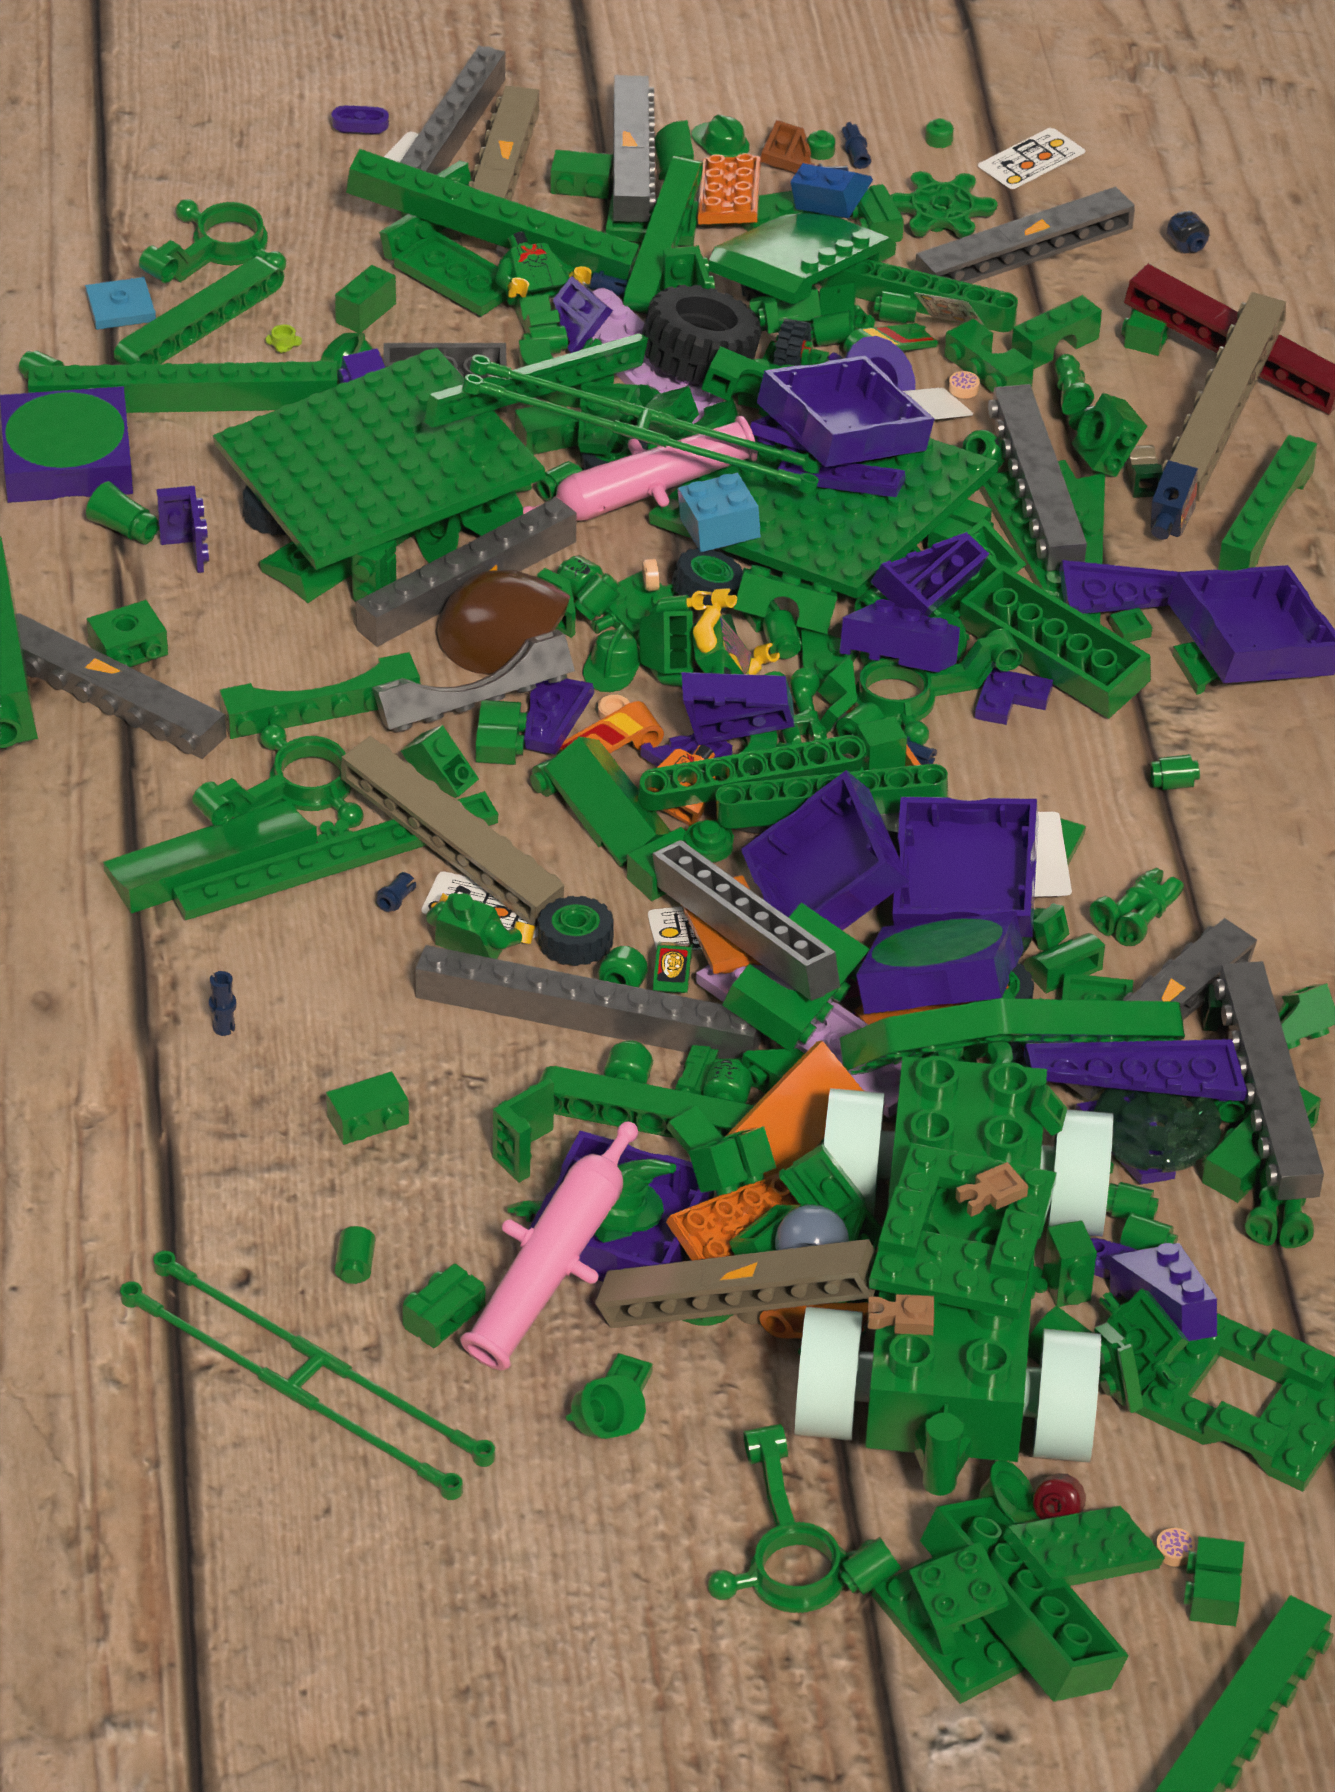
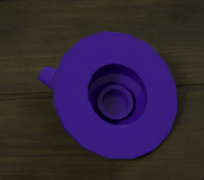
(886, 357)

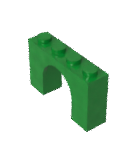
(786, 1013)

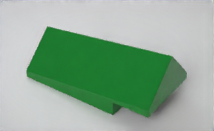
(999, 553)
(604, 798)

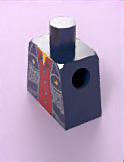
(1169, 514)

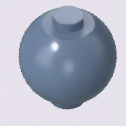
(810, 1227)

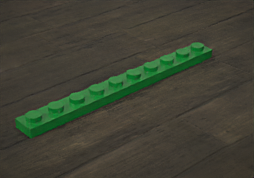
(565, 370)
(308, 863)

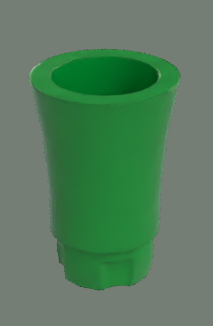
(121, 513)

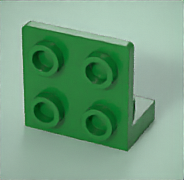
(686, 268)
(518, 1124)
(957, 1592)

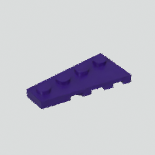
(1113, 587)

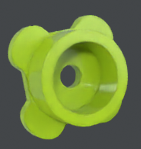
(283, 338)

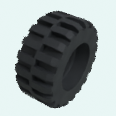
(689, 327)

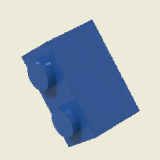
(828, 190)

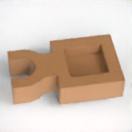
(995, 1187)
(908, 1314)

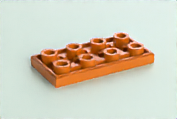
(729, 189)
(719, 951)
(798, 1105)
(709, 1226)

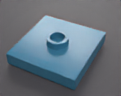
(120, 303)

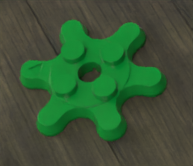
(951, 195)

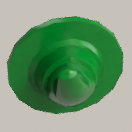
(638, 1204)

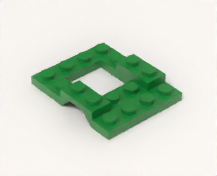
(951, 1267)
(1294, 1428)

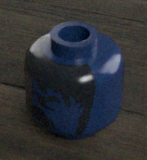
(1187, 232)

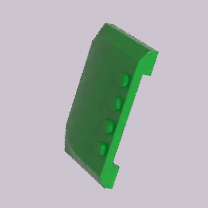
(796, 252)

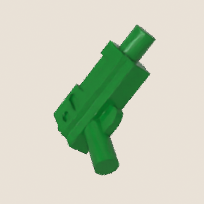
(696, 1068)

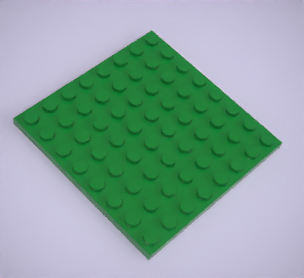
(366, 467)
(843, 533)

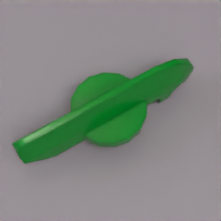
(863, 320)

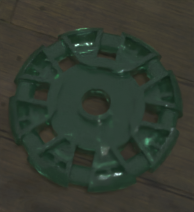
(1177, 1139)

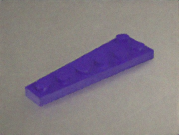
(1165, 1067)

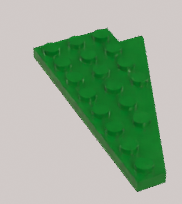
(1088, 500)

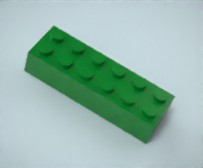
(1058, 641)
(1045, 1629)

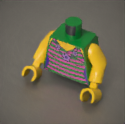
(719, 647)

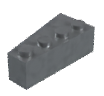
(457, 354)

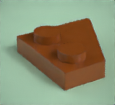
(786, 147)

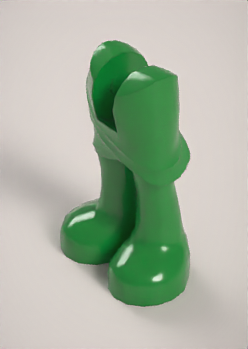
(1075, 394)
(803, 687)
(1145, 896)
(1263, 1223)

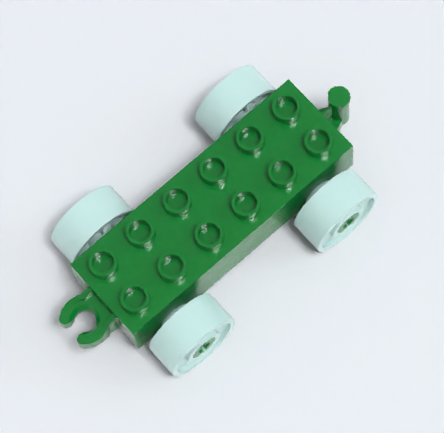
(970, 1380)

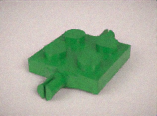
(631, 605)
(1150, 1332)

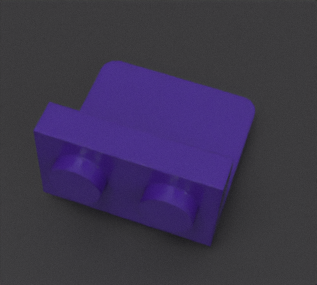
(180, 521)

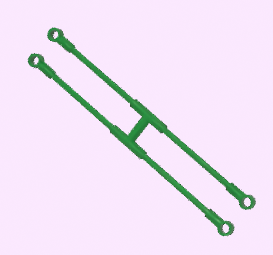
(482, 365)
(317, 1358)

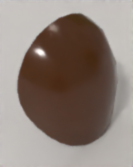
(495, 615)

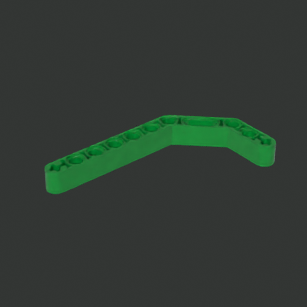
(1008, 1022)

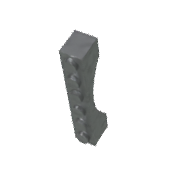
(536, 661)

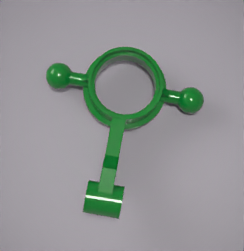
(174, 262)
(995, 650)
(231, 799)
(767, 1447)

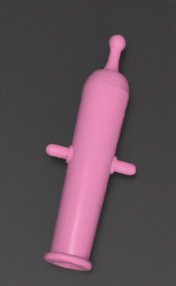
(648, 473)
(549, 1253)

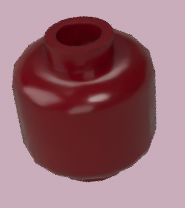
(1061, 1487)

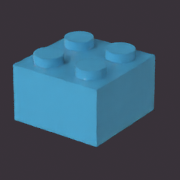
(719, 512)

